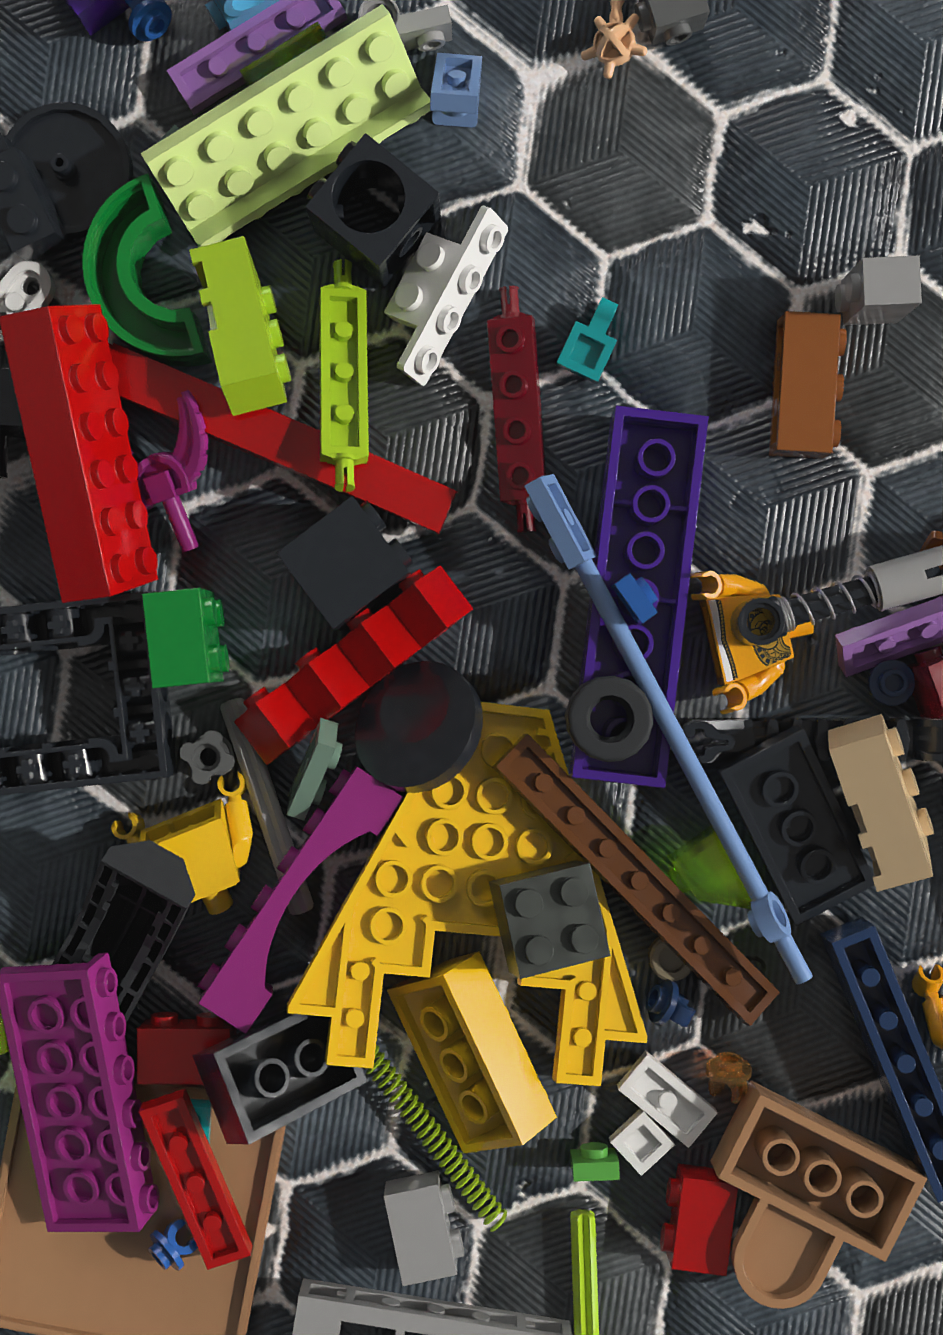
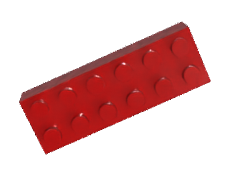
(79, 450)

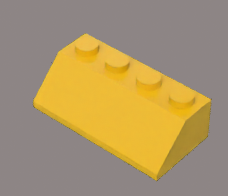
(472, 1055)

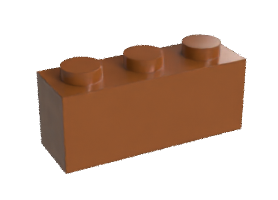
(806, 385)

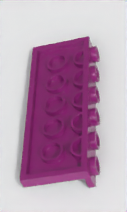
(78, 1096)

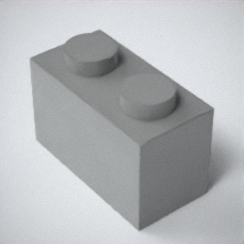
(879, 290)
(422, 1228)

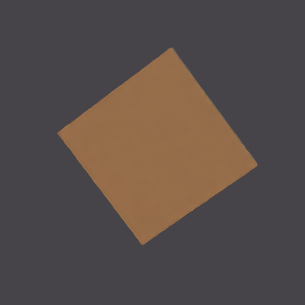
(109, 1278)

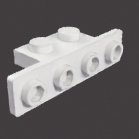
(440, 289)

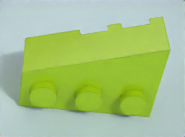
(241, 327)

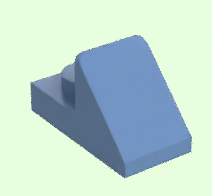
(456, 90)

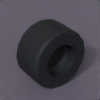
(638, 722)

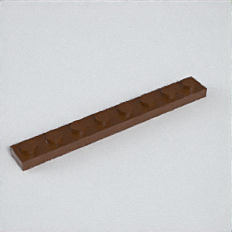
(635, 879)

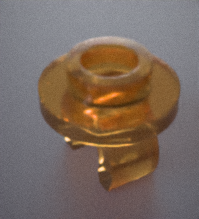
(730, 1070)

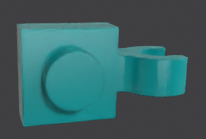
(589, 346)

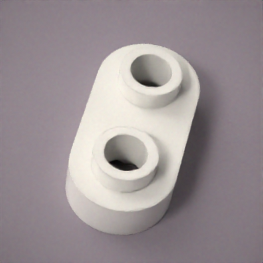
(14, 289)

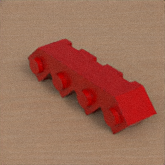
(353, 665)

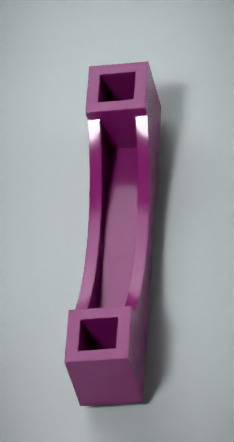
(239, 986)

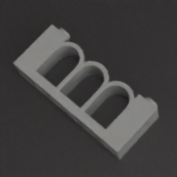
(327, 1304)

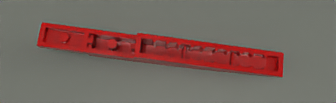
(280, 440)

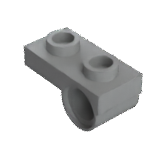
(420, 29)

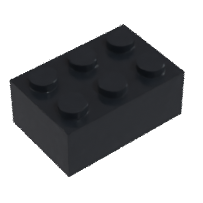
(272, 1076)

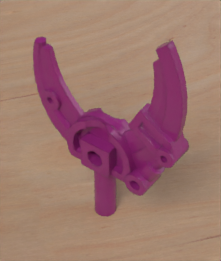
(169, 474)

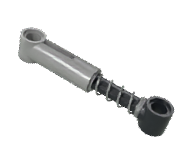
(883, 587)

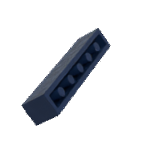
(891, 1043)

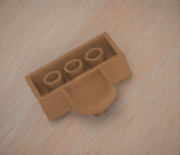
(811, 1194)

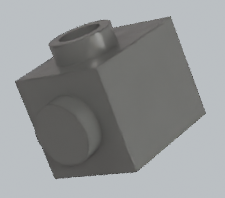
(671, 19)

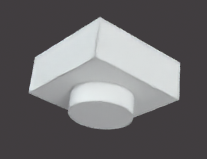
(641, 1141)

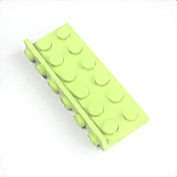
(288, 128)

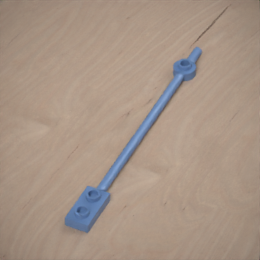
(573, 547)

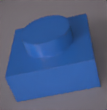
(636, 597)

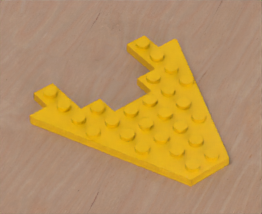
(434, 877)

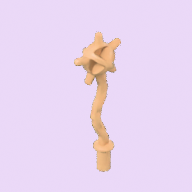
(614, 40)

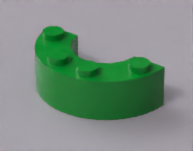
(112, 268)

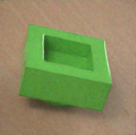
(594, 1163)

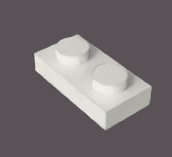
(667, 1099)

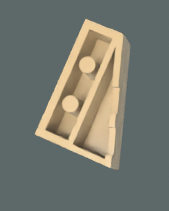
(883, 801)

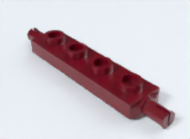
(516, 404)

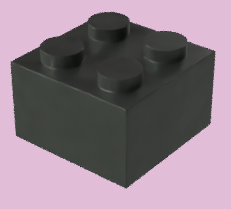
(549, 919)

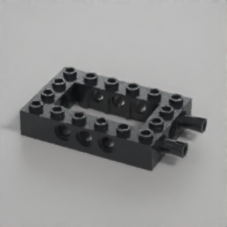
(146, 730)

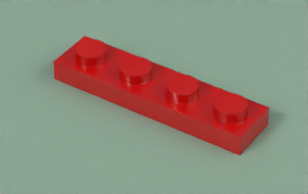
(196, 1178)

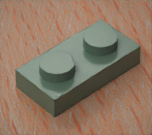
(309, 782)

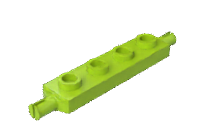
(343, 375)

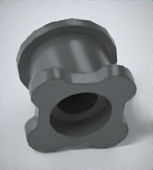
(195, 755)

